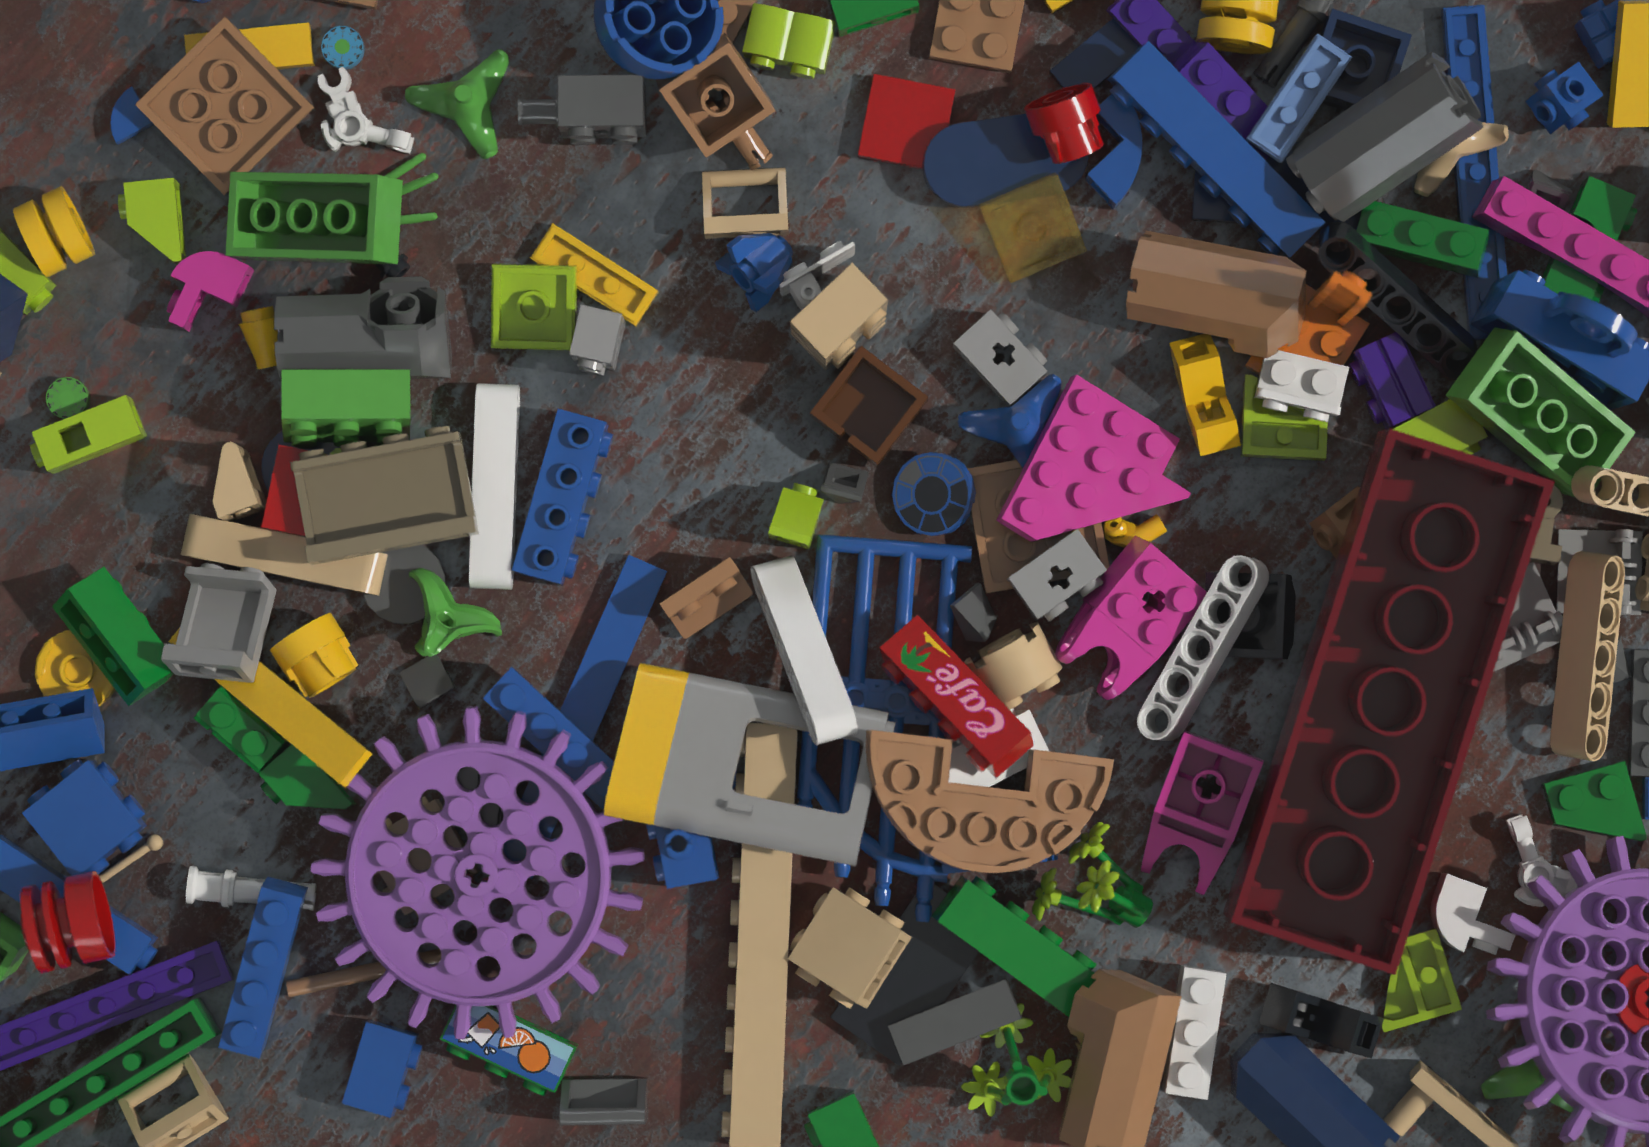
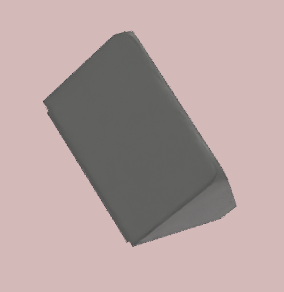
(427, 681)

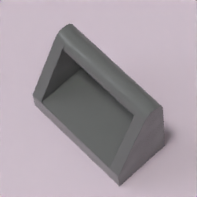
(603, 1101)

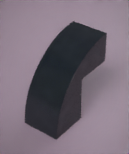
(1321, 1020)

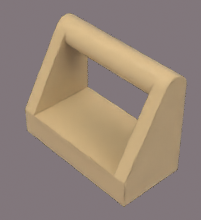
(744, 224)
(237, 485)
(185, 1122)

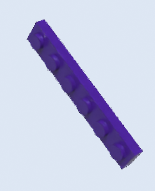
(113, 1004)

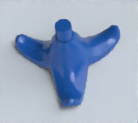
(1017, 424)

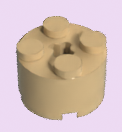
(1017, 665)

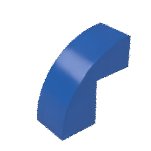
(1117, 171)

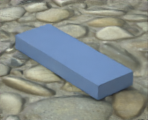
(1298, 98)

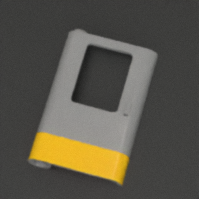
(683, 756)

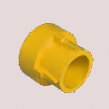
(315, 656)

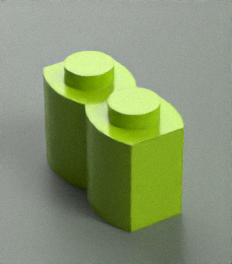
(788, 40)

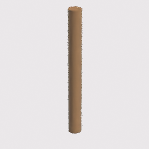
(347, 976)

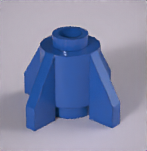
(757, 265)

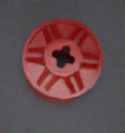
(77, 920)

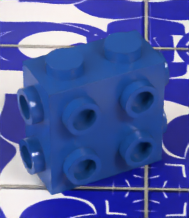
(86, 817)

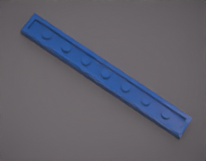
(1469, 60)
(602, 665)

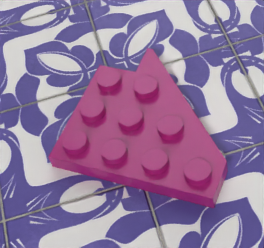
(1090, 466)

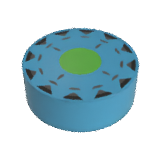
(342, 47)

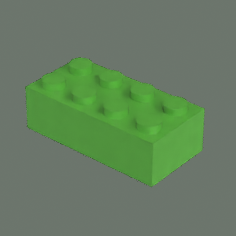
(314, 217)
(1538, 409)

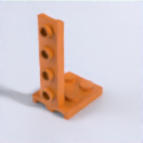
(1330, 321)

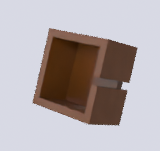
(869, 406)

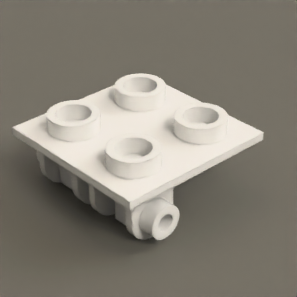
(801, 279)

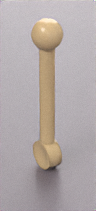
(154, 843)

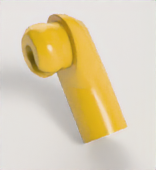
(1121, 532)

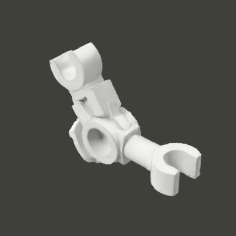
(350, 123)
(1535, 865)

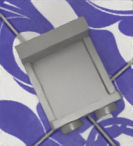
(222, 624)

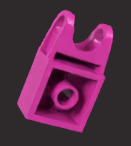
(1126, 625)
(1196, 820)

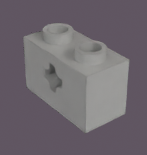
(597, 340)
(978, 351)
(1069, 553)

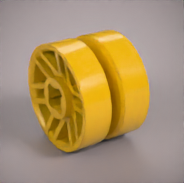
(1238, 25)
(51, 231)

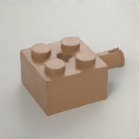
(731, 118)

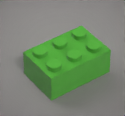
(344, 405)

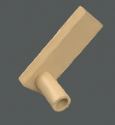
(1431, 1087)

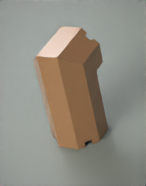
(1218, 292)
(1120, 1059)

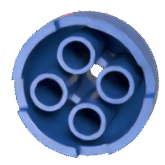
(658, 35)

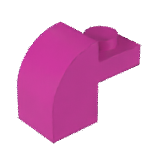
(205, 275)

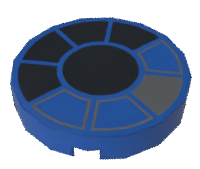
(933, 494)

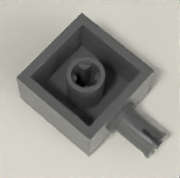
(592, 108)

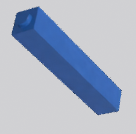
(23, 869)

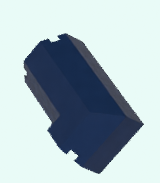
(1301, 1096)

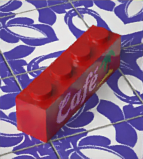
(956, 697)

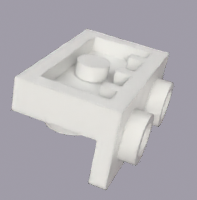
(1302, 384)

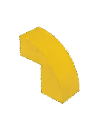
(1204, 394)

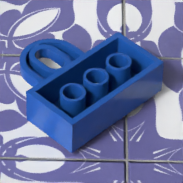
(1573, 332)

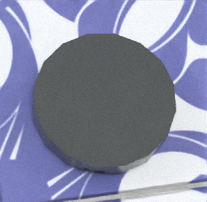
(399, 595)

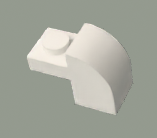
(1455, 915)

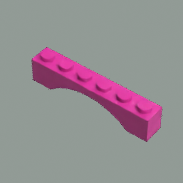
(1552, 231)

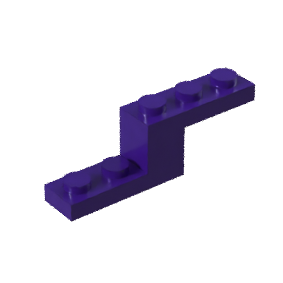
(1194, 60)

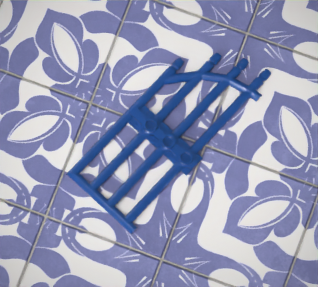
(879, 693)

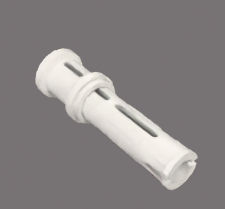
(229, 888)

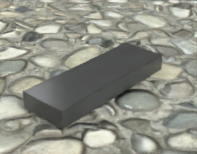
(955, 1022)

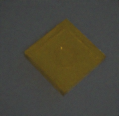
(1032, 227)

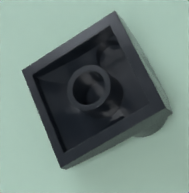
(1271, 623)

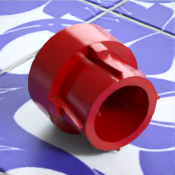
(1067, 122)

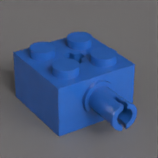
(683, 857)

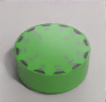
(67, 397)

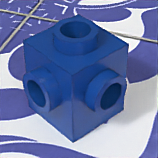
(1563, 98)

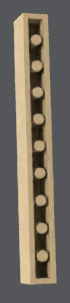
(760, 951)

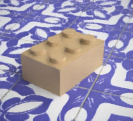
(840, 317)

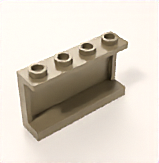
(384, 495)

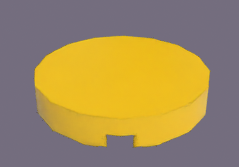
(67, 667)

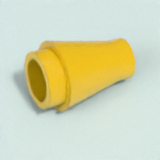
(260, 335)

